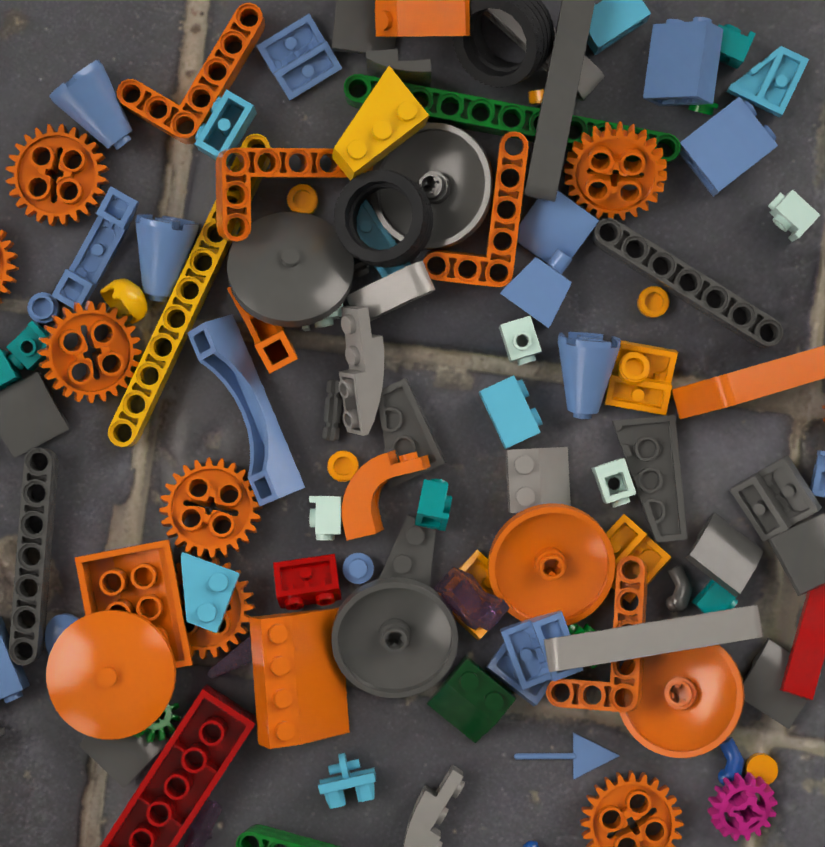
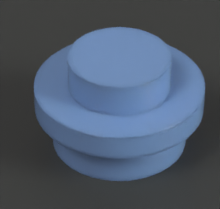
(42, 307)
(358, 568)

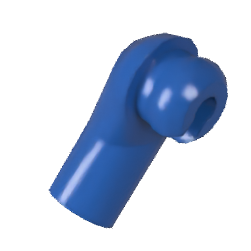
(734, 760)

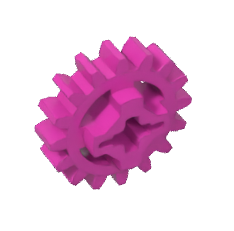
(742, 807)

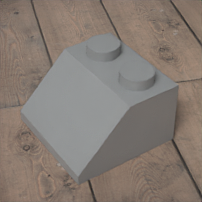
(537, 477)

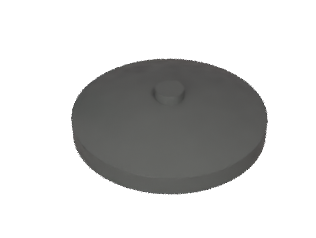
(453, 176)
(290, 270)
(394, 637)

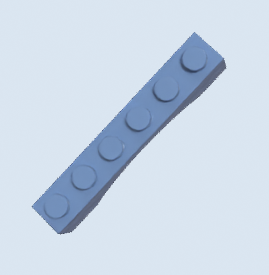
(223, 351)

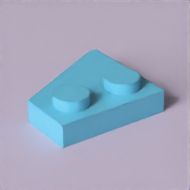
(771, 81)
(206, 591)

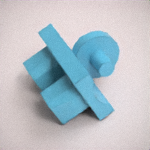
(362, 781)

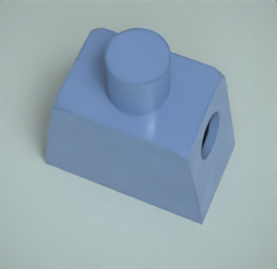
(540, 287)

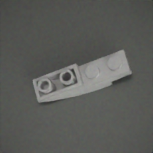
(363, 381)
(431, 809)

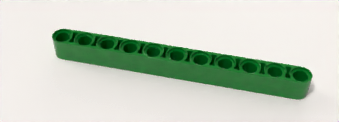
(497, 110)

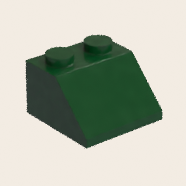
(471, 699)

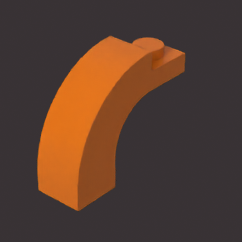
(270, 340)
(361, 498)

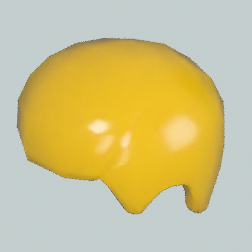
(126, 298)

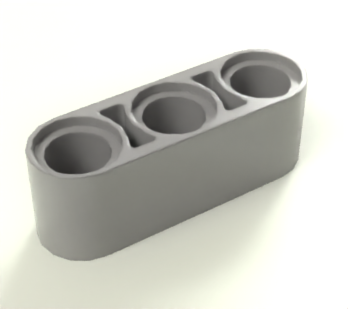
(393, 290)

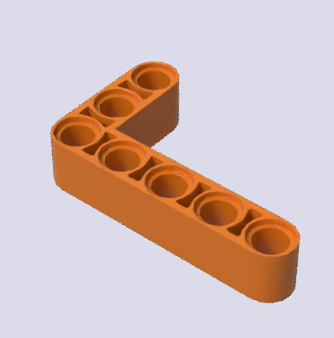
(202, 84)
(249, 169)
(497, 224)
(750, 383)
(618, 680)

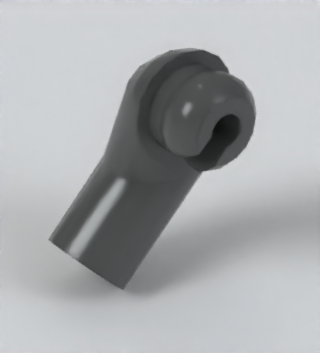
(682, 590)

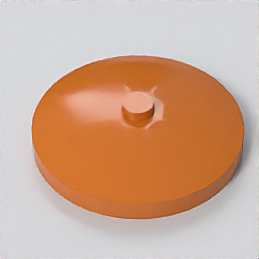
(551, 562)
(111, 674)
(686, 701)

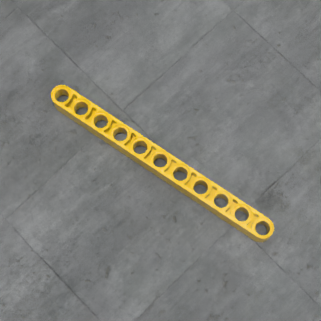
(178, 303)

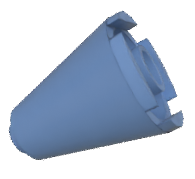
(94, 105)
(163, 252)
(586, 370)

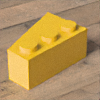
(380, 126)

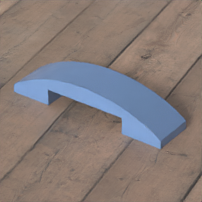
(97, 249)

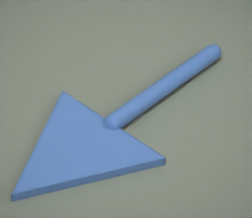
(585, 755)

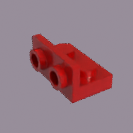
(307, 582)

